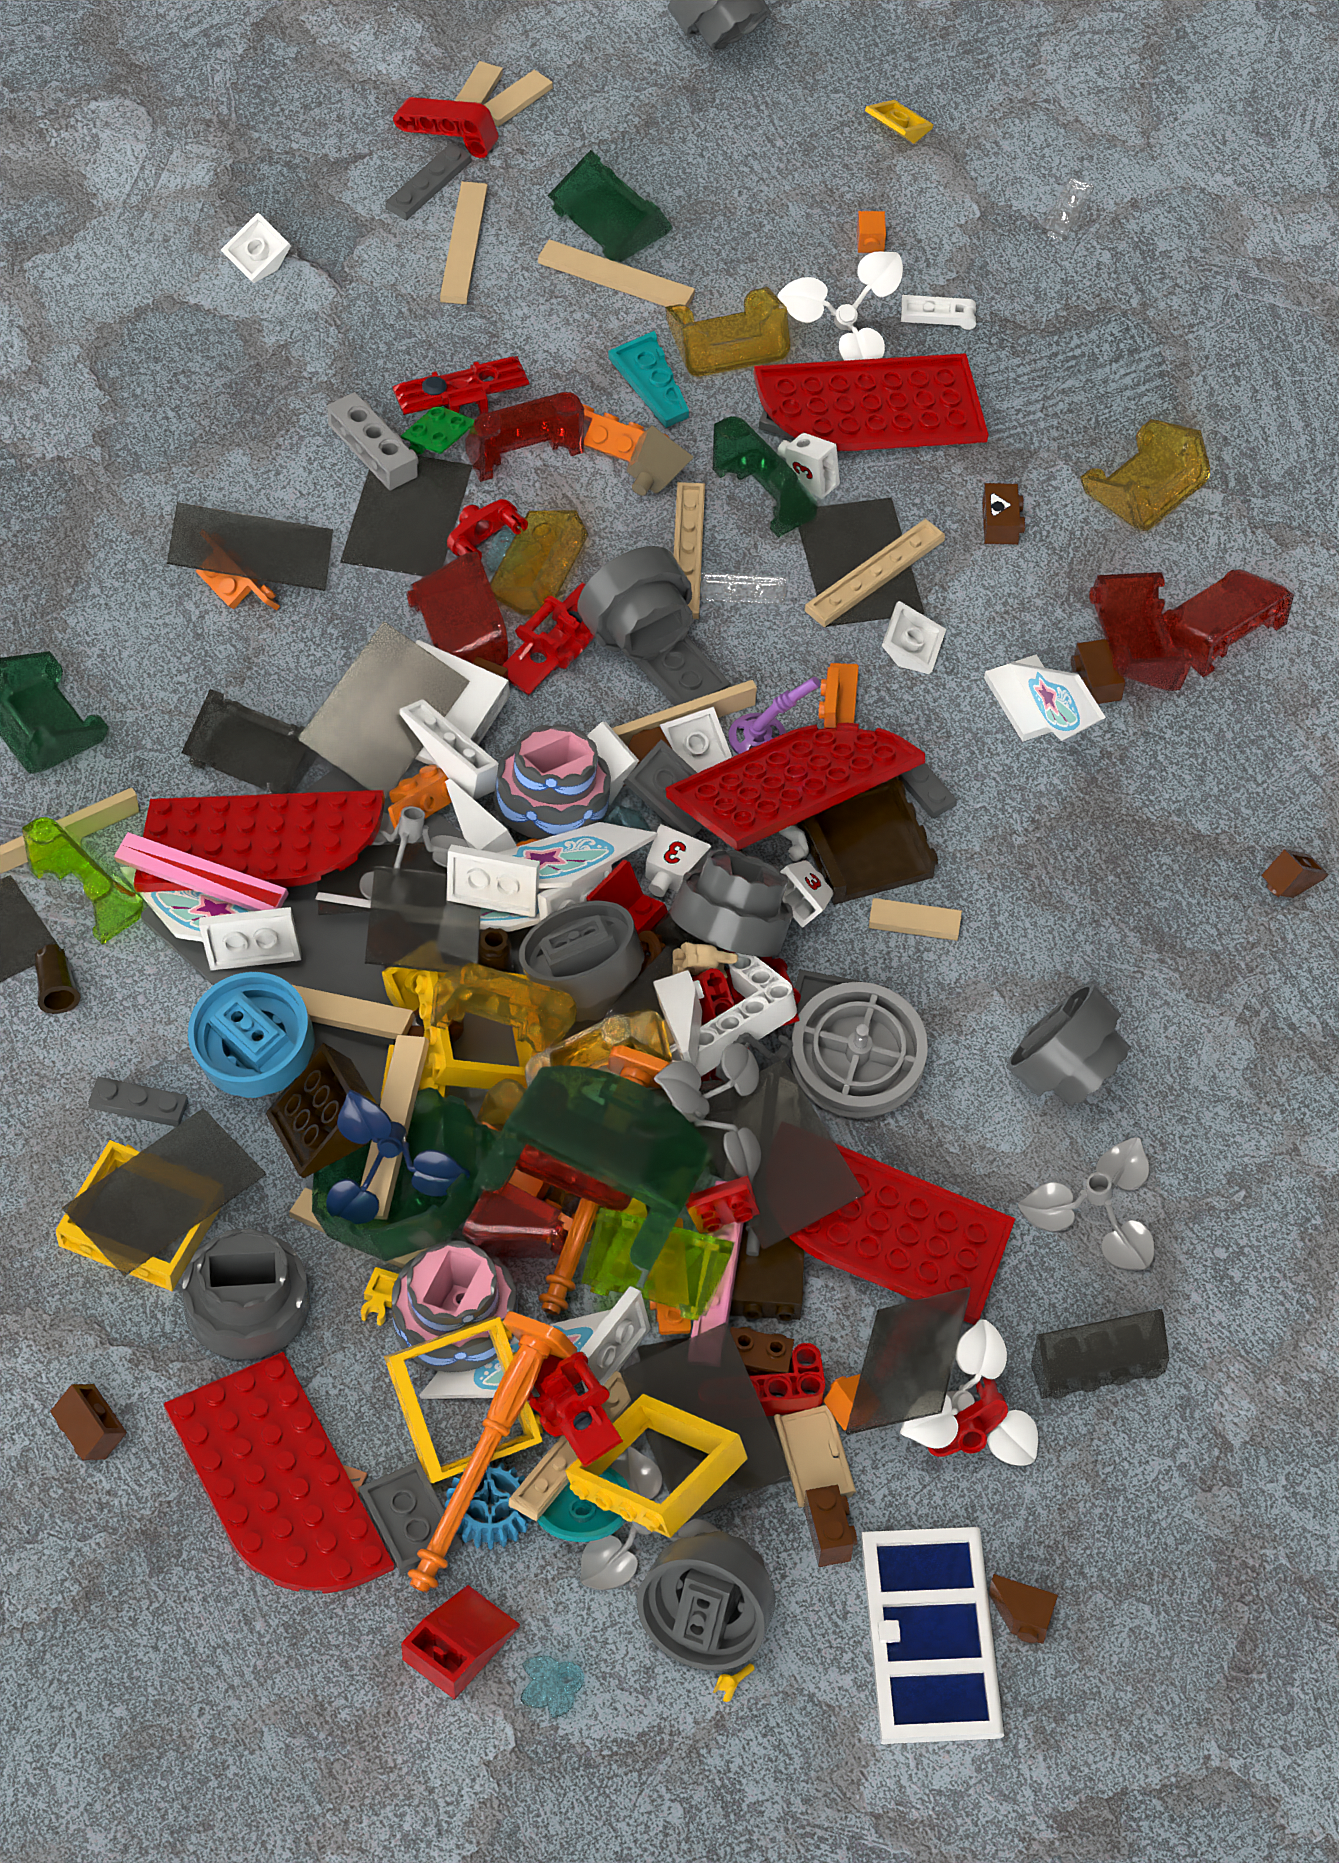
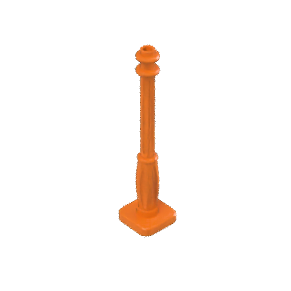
(640, 1069)
(535, 1344)

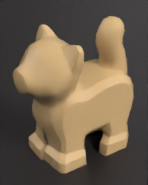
(700, 958)

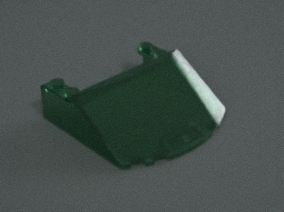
(612, 1134)

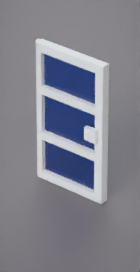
(931, 1635)

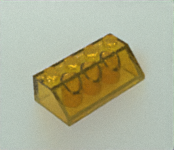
(539, 559)

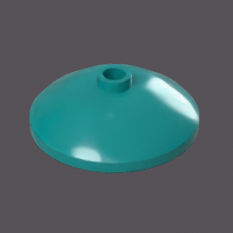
(580, 1519)

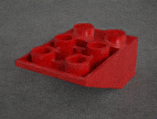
(457, 1640)

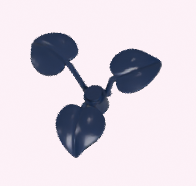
(364, 1120)

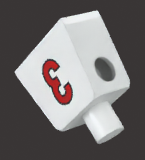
(813, 462)
(671, 858)
(805, 891)

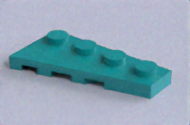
(647, 372)

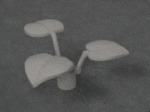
(410, 829)
(682, 1086)
(1123, 1165)
(607, 1562)

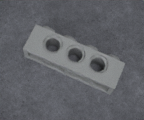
(372, 441)

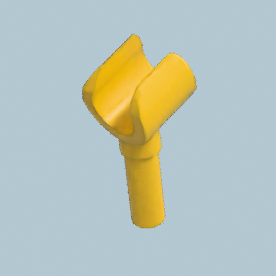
(729, 1683)

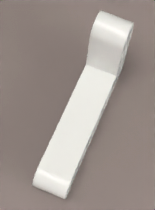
(766, 1007)

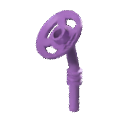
(759, 730)

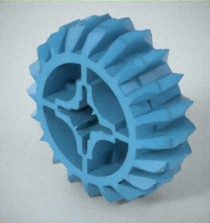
(490, 1530)

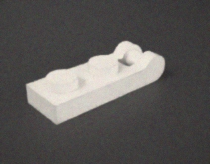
(938, 311)

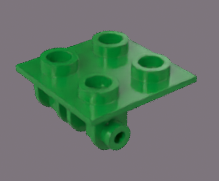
(437, 430)

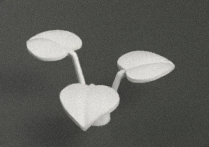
(807, 296)
(979, 1353)

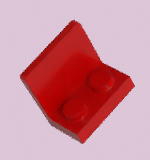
(624, 889)
(723, 1205)

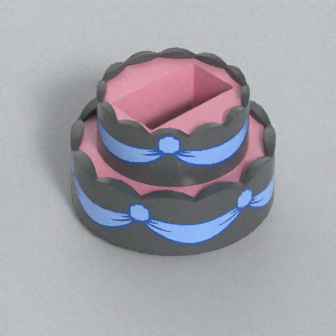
(552, 782)
(428, 1307)

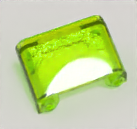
(62, 852)
(682, 1277)

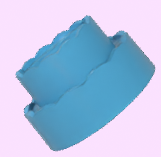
(230, 1020)

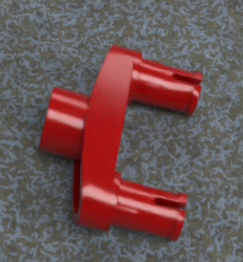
(480, 523)
(976, 1421)

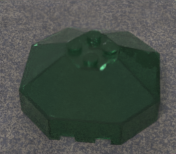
(413, 1218)

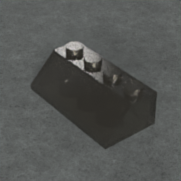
(1100, 1354)

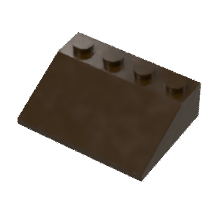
(309, 1111)

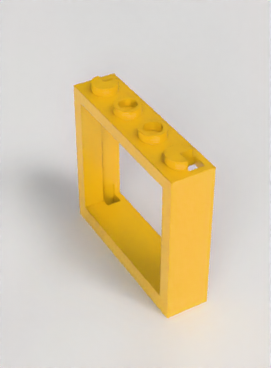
(457, 1072)
(154, 1270)
(412, 1413)
(724, 1458)

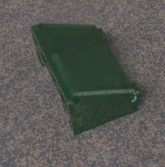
(608, 209)
(745, 453)
(38, 718)

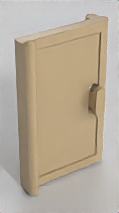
(809, 1444)

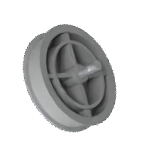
(858, 1050)

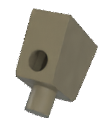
(655, 461)

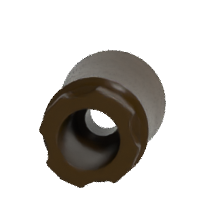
(495, 950)
(55, 981)

